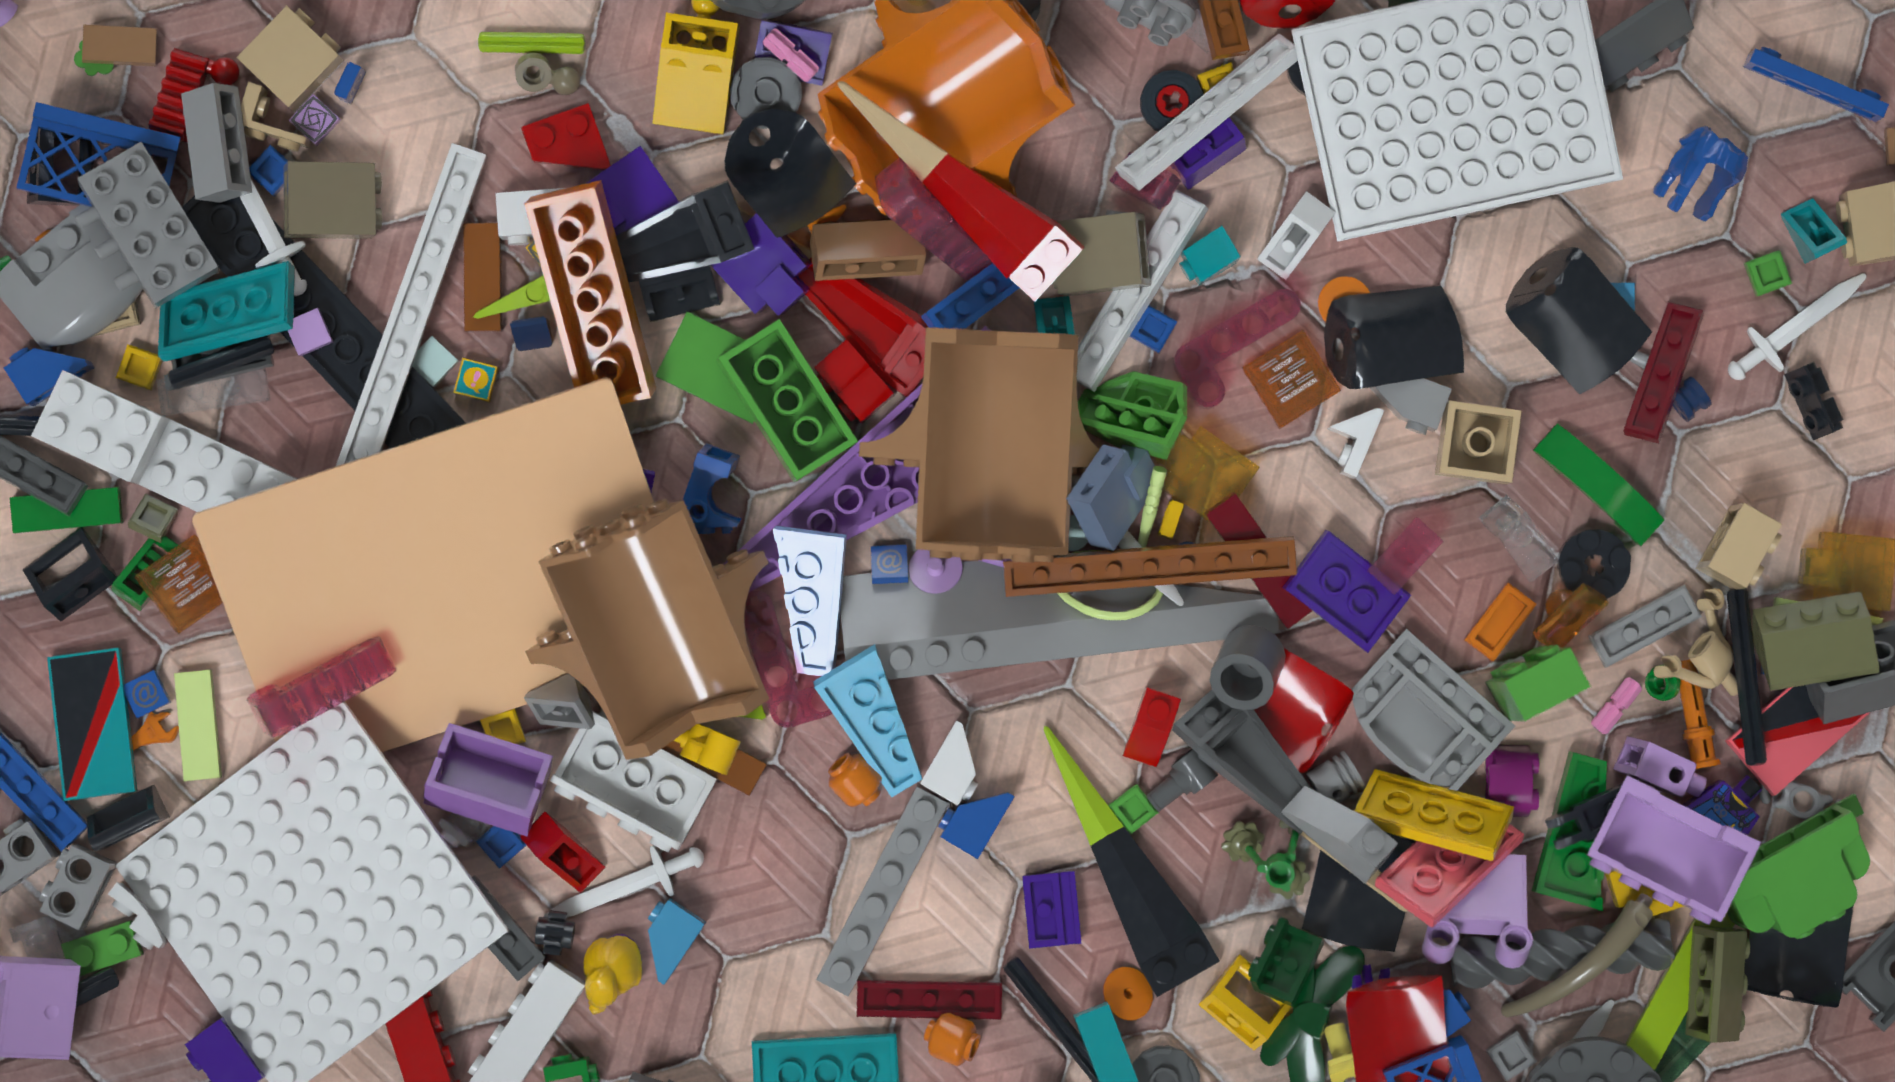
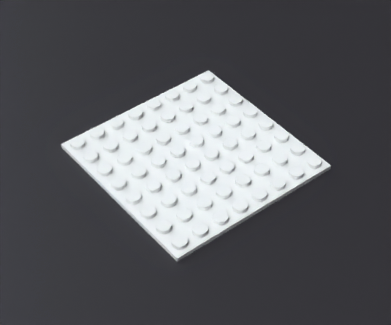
(311, 897)

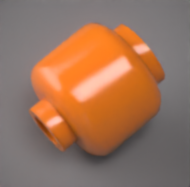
(854, 780)
(952, 1039)

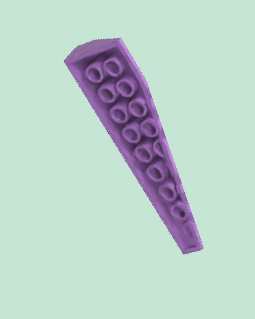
(847, 495)

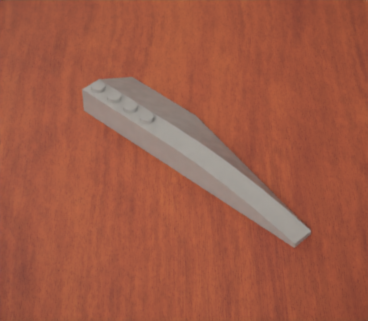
(983, 628)

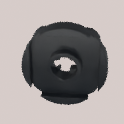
(1613, 556)

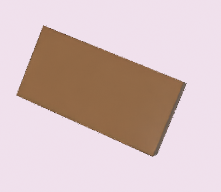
(119, 45)

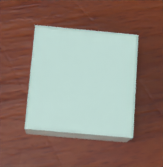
(434, 361)

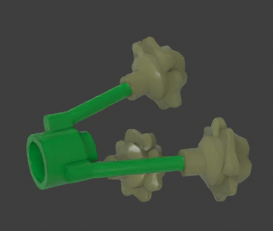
(1280, 869)

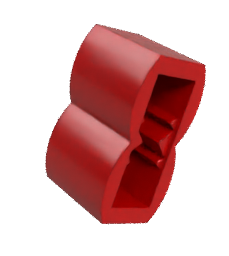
(853, 382)

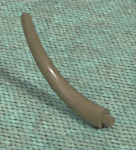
(1616, 941)

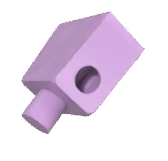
(1659, 768)

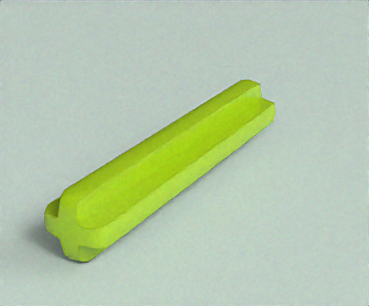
(531, 42)

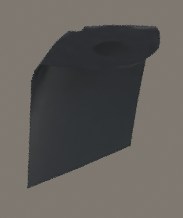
(798, 190)
(1581, 326)
(1400, 340)
(1352, 911)
(1800, 965)

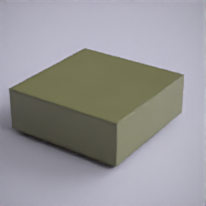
(152, 518)

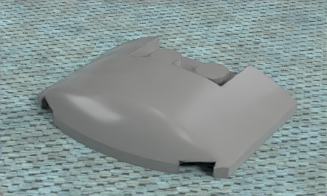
(63, 286)
(1427, 715)

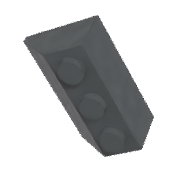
(1641, 38)
(1864, 693)

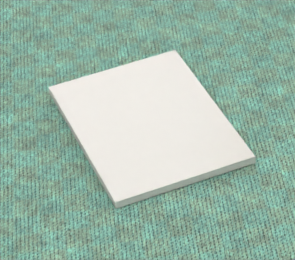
(1454, 108)

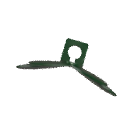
(1301, 1032)

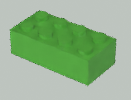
(786, 400)
(1538, 683)

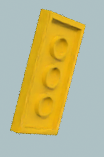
(1435, 814)

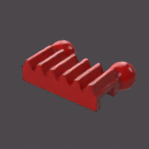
(184, 74)

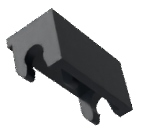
(679, 293)

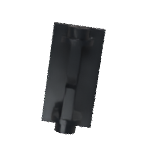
(1818, 416)

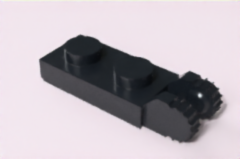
(1587, 815)

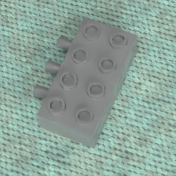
(145, 226)

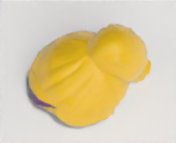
(610, 970)

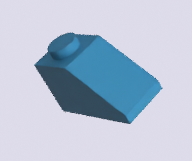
(671, 936)

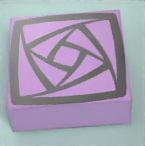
(314, 120)

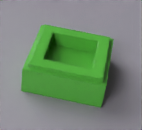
(1767, 273)
(1133, 809)

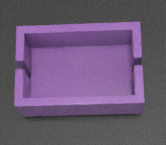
(488, 779)

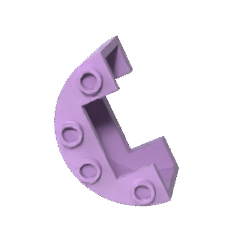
(1672, 851)

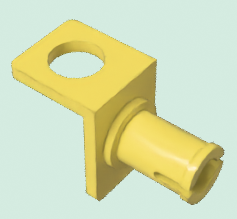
(1342, 1064)

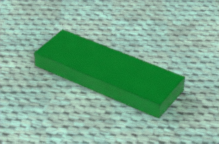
(95, 508)

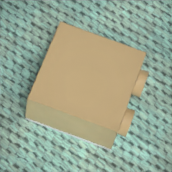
(291, 57)

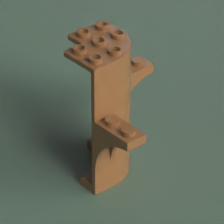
(993, 444)
(652, 625)

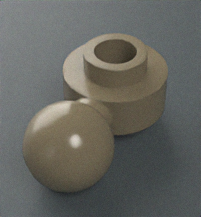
(564, 79)

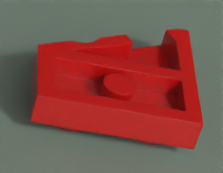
(567, 140)

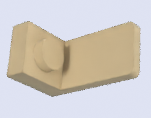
(256, 105)

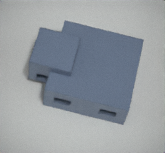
(1111, 494)

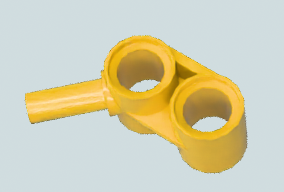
(708, 748)

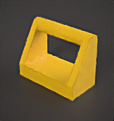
(1235, 1014)

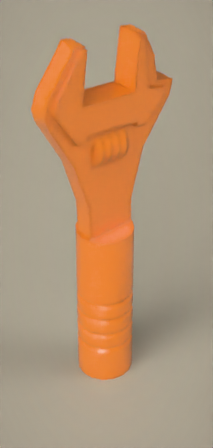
(153, 731)

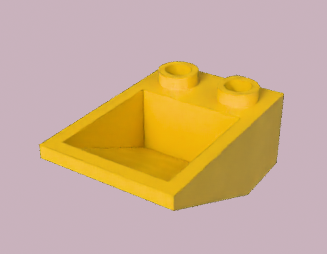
(695, 76)

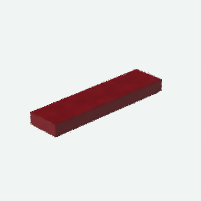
(1663, 372)
(1235, 523)
(929, 999)

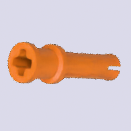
(1698, 732)

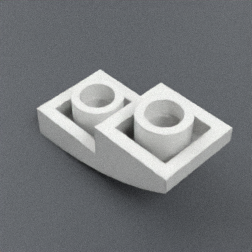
(144, 925)

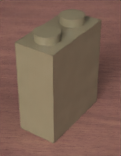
(331, 200)
(1112, 256)

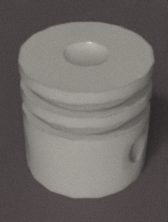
(1336, 778)

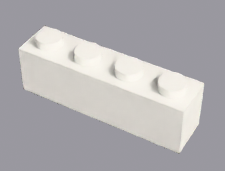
(531, 1026)

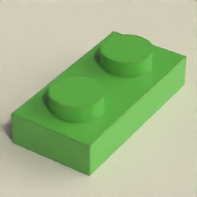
(103, 948)

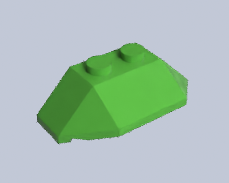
(1136, 412)

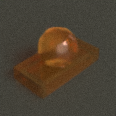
(1569, 614)

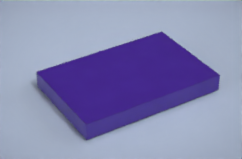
(1343, 593)

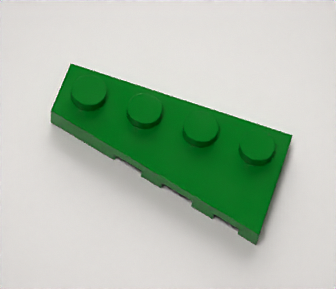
(1567, 871)

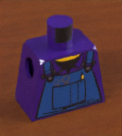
(1728, 805)

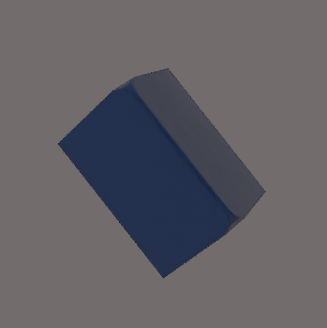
(531, 333)

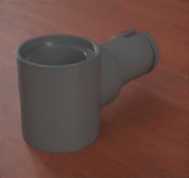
(1187, 776)

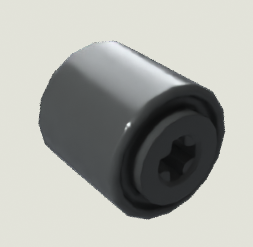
(1247, 667)

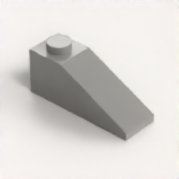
(1415, 402)
(1341, 832)

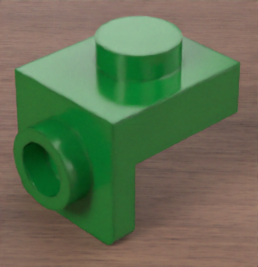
(565, 1067)

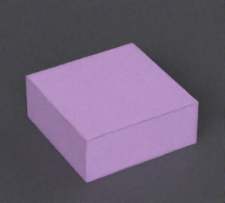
(309, 332)

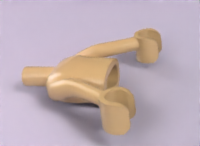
(1709, 653)

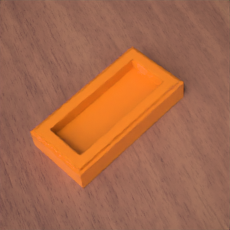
(1500, 622)

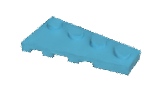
(869, 715)

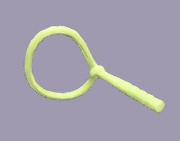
(1148, 517)

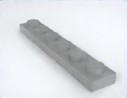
(882, 891)

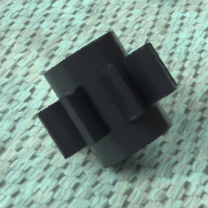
(555, 932)

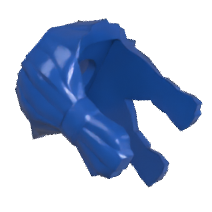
(1696, 151)

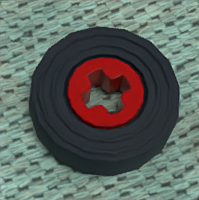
(1167, 83)

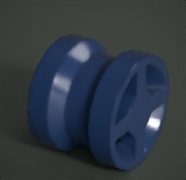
(1690, 399)

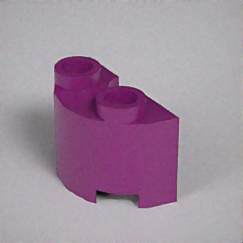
(1510, 778)

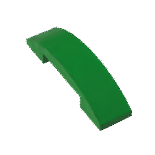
(1599, 483)

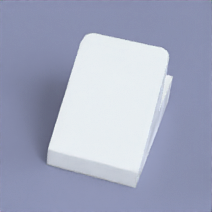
(1361, 431)

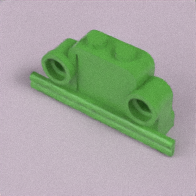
(1804, 874)

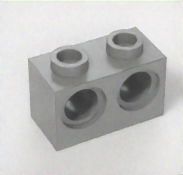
(17, 865)
(85, 891)

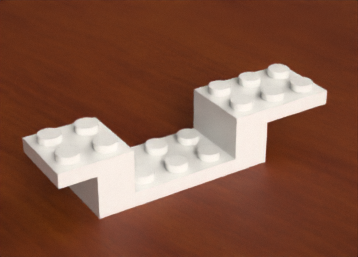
(148, 447)

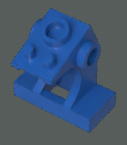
(709, 466)

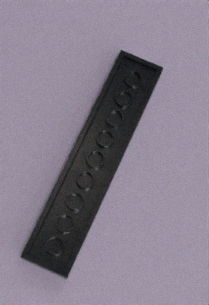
(348, 360)

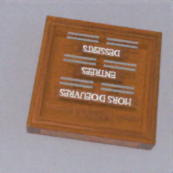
(1291, 379)
(181, 585)

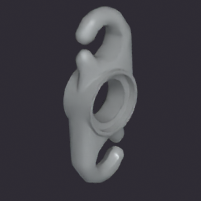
(1786, 800)

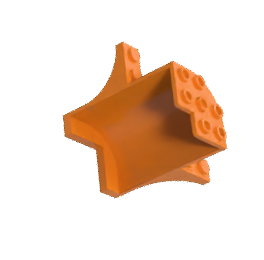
(957, 75)

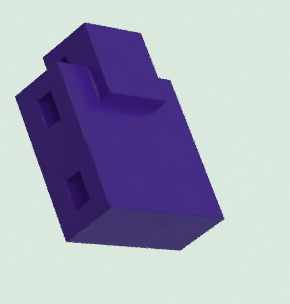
(634, 190)
(767, 273)

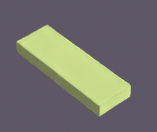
(197, 725)

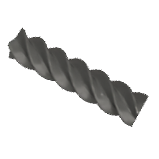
(1556, 953)

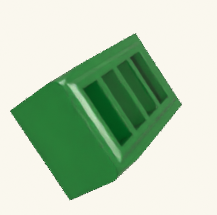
(125, 592)

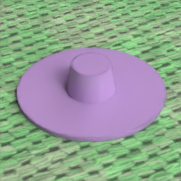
(932, 573)

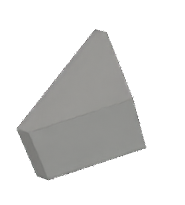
(562, 704)

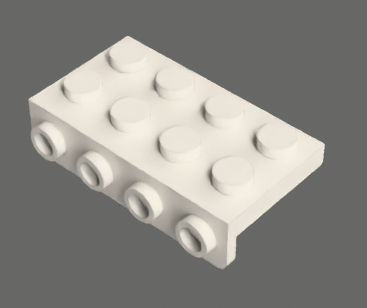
(646, 793)

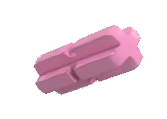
(783, 48)
(1612, 711)

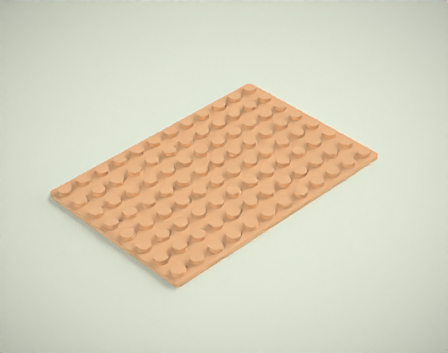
(429, 554)

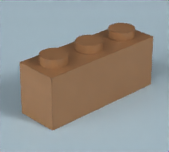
(864, 250)

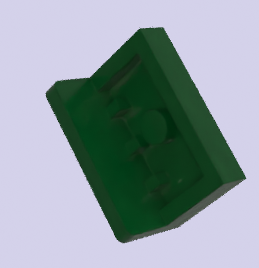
(1284, 962)

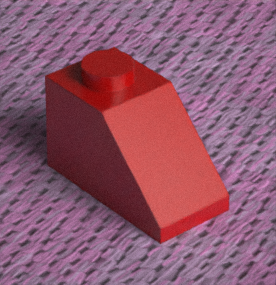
(1151, 727)
(562, 852)

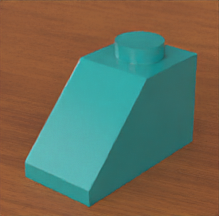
(1209, 256)

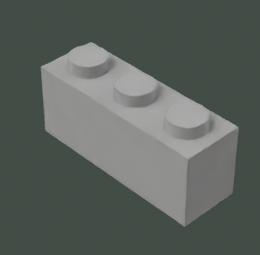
(216, 142)

